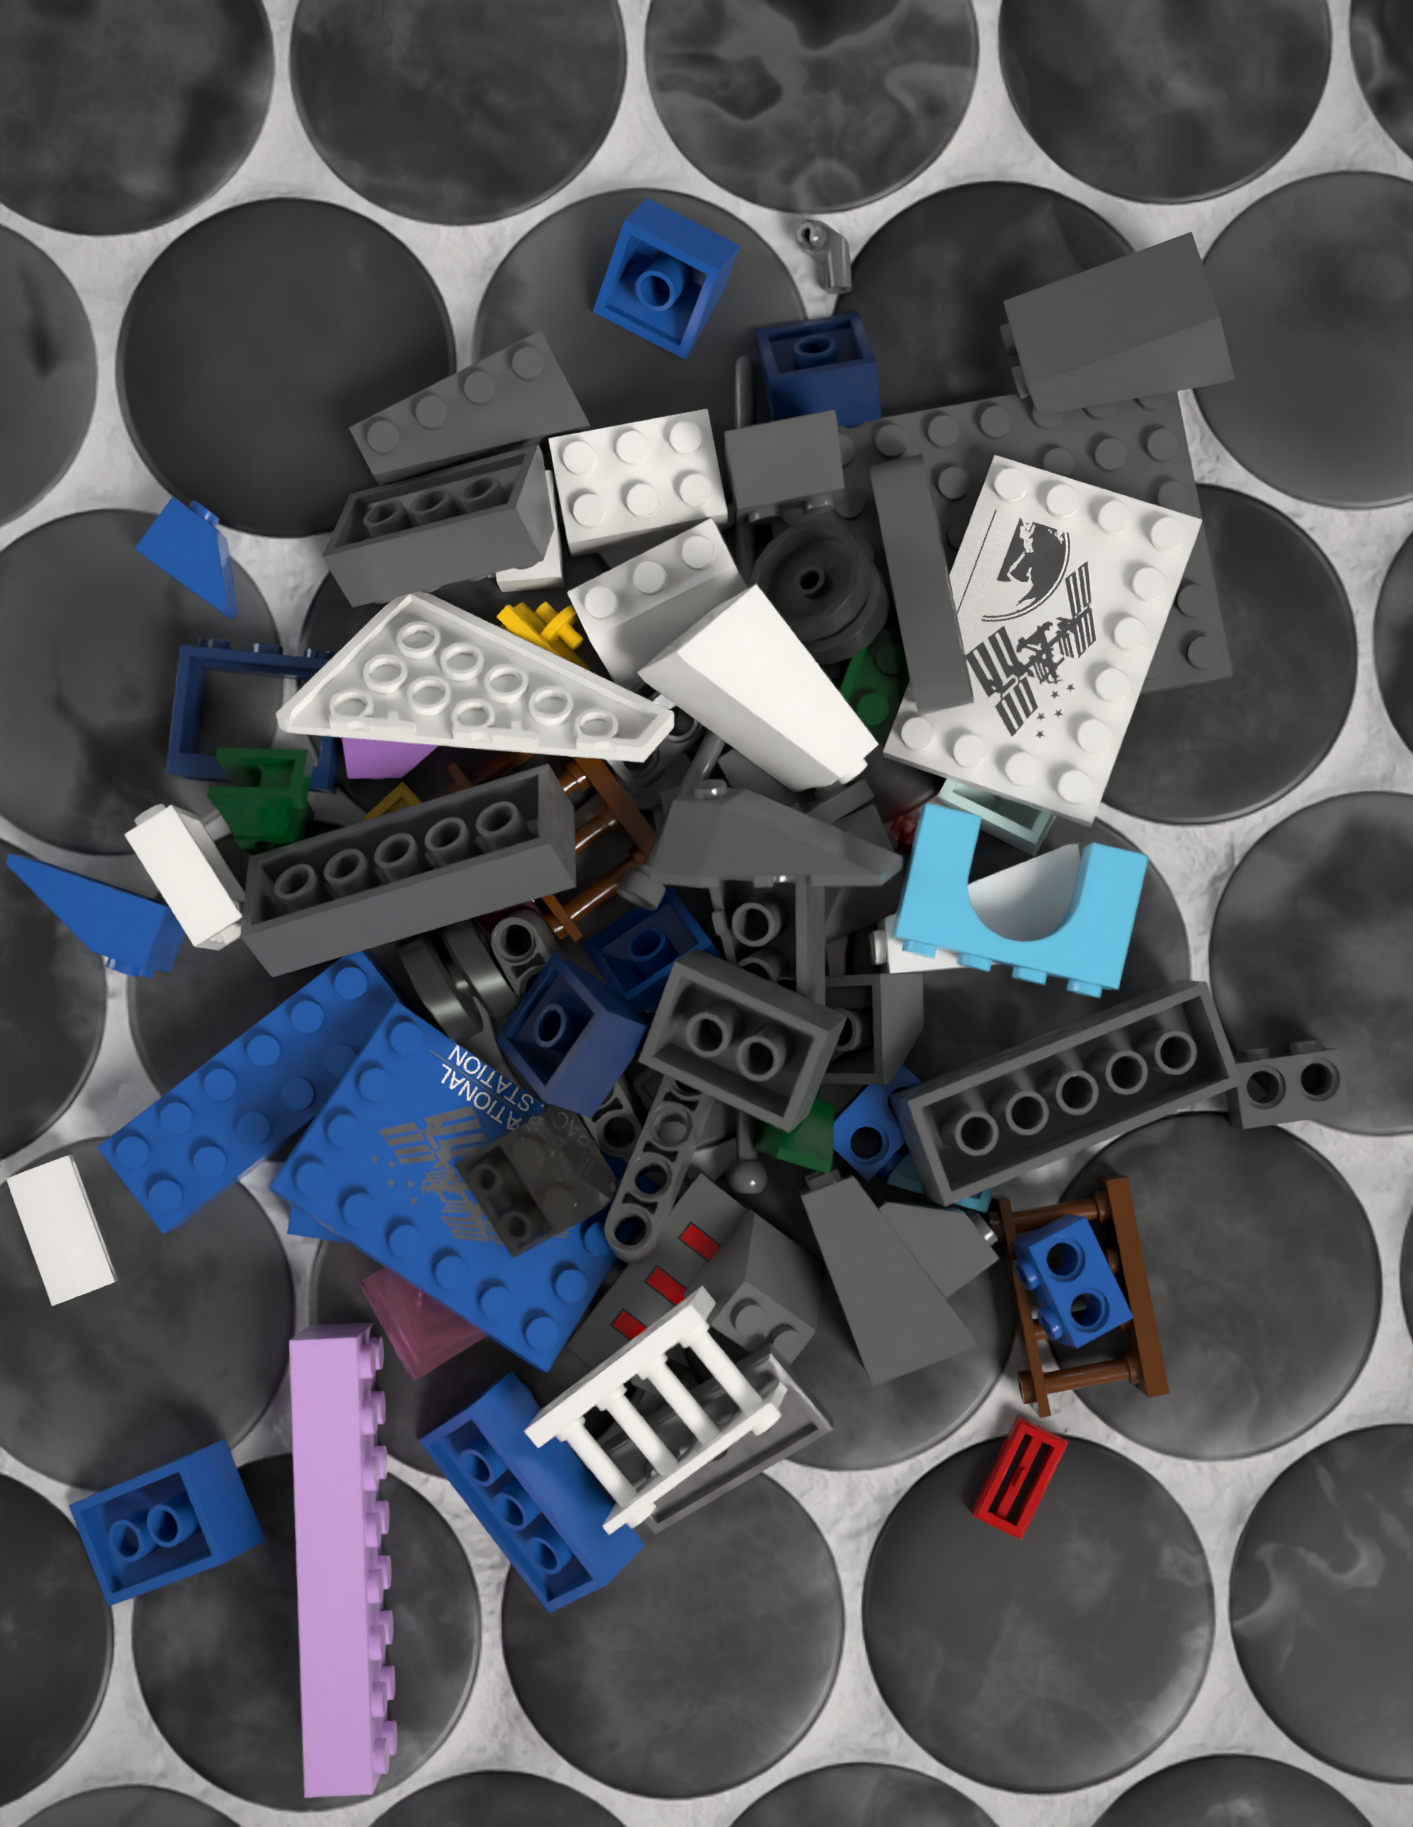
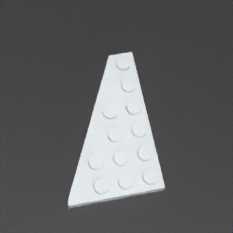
(459, 681)

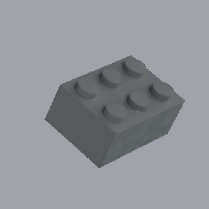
(742, 1039)

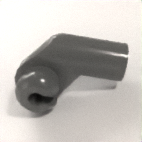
(830, 250)

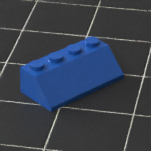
(531, 1499)

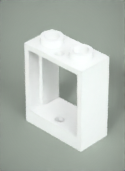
(190, 874)

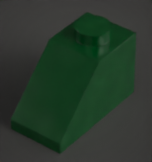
(807, 1144)

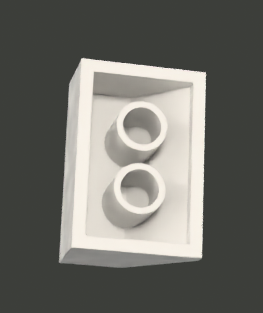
(655, 599)

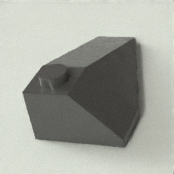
(743, 834)

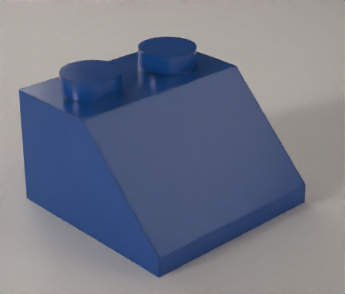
(665, 277)

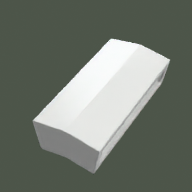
(62, 1229)

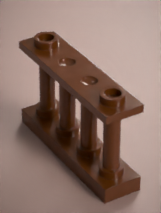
(614, 814)
(1124, 1255)

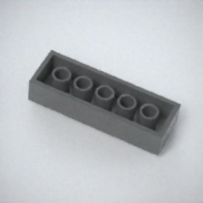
(410, 871)
(1065, 1091)

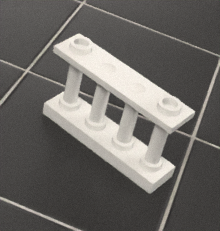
(646, 1357)

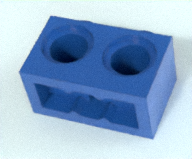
(871, 1109)
(1081, 1272)

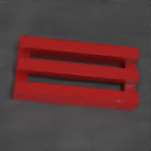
(1000, 1467)

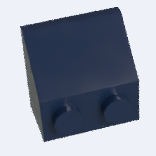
(820, 369)
(572, 1036)

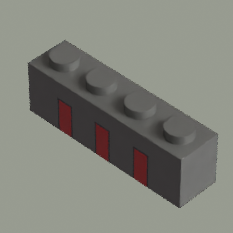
(649, 1289)

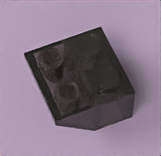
(538, 1178)

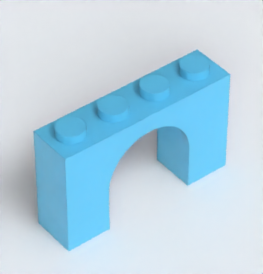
(1084, 947)

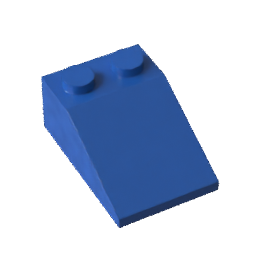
(111, 921)
(167, 1523)

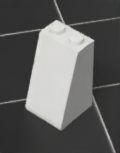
(763, 694)
(1014, 903)

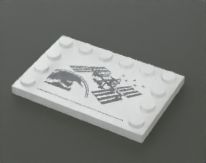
(1058, 629)

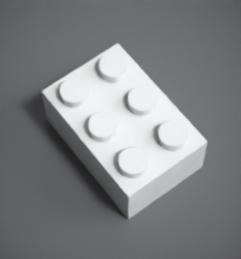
(638, 482)

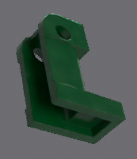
(268, 796)

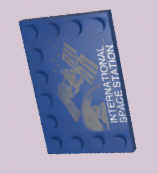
(387, 1183)

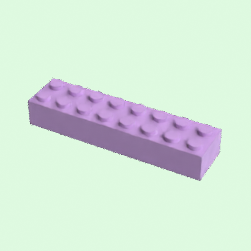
(341, 1558)

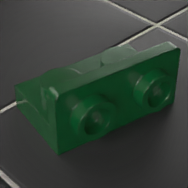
(876, 683)

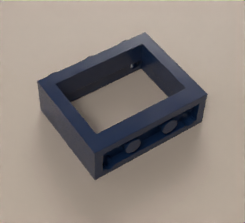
(188, 704)

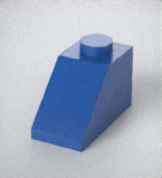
(193, 553)

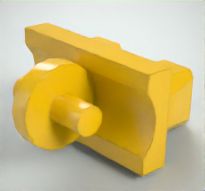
(528, 626)

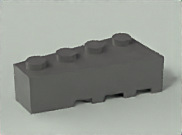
(475, 414)
(774, 931)

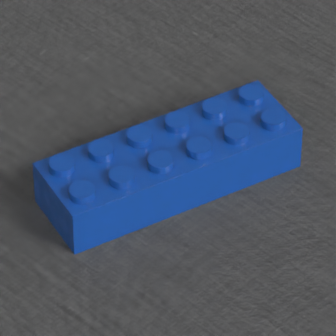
(251, 1093)

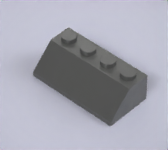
(442, 528)

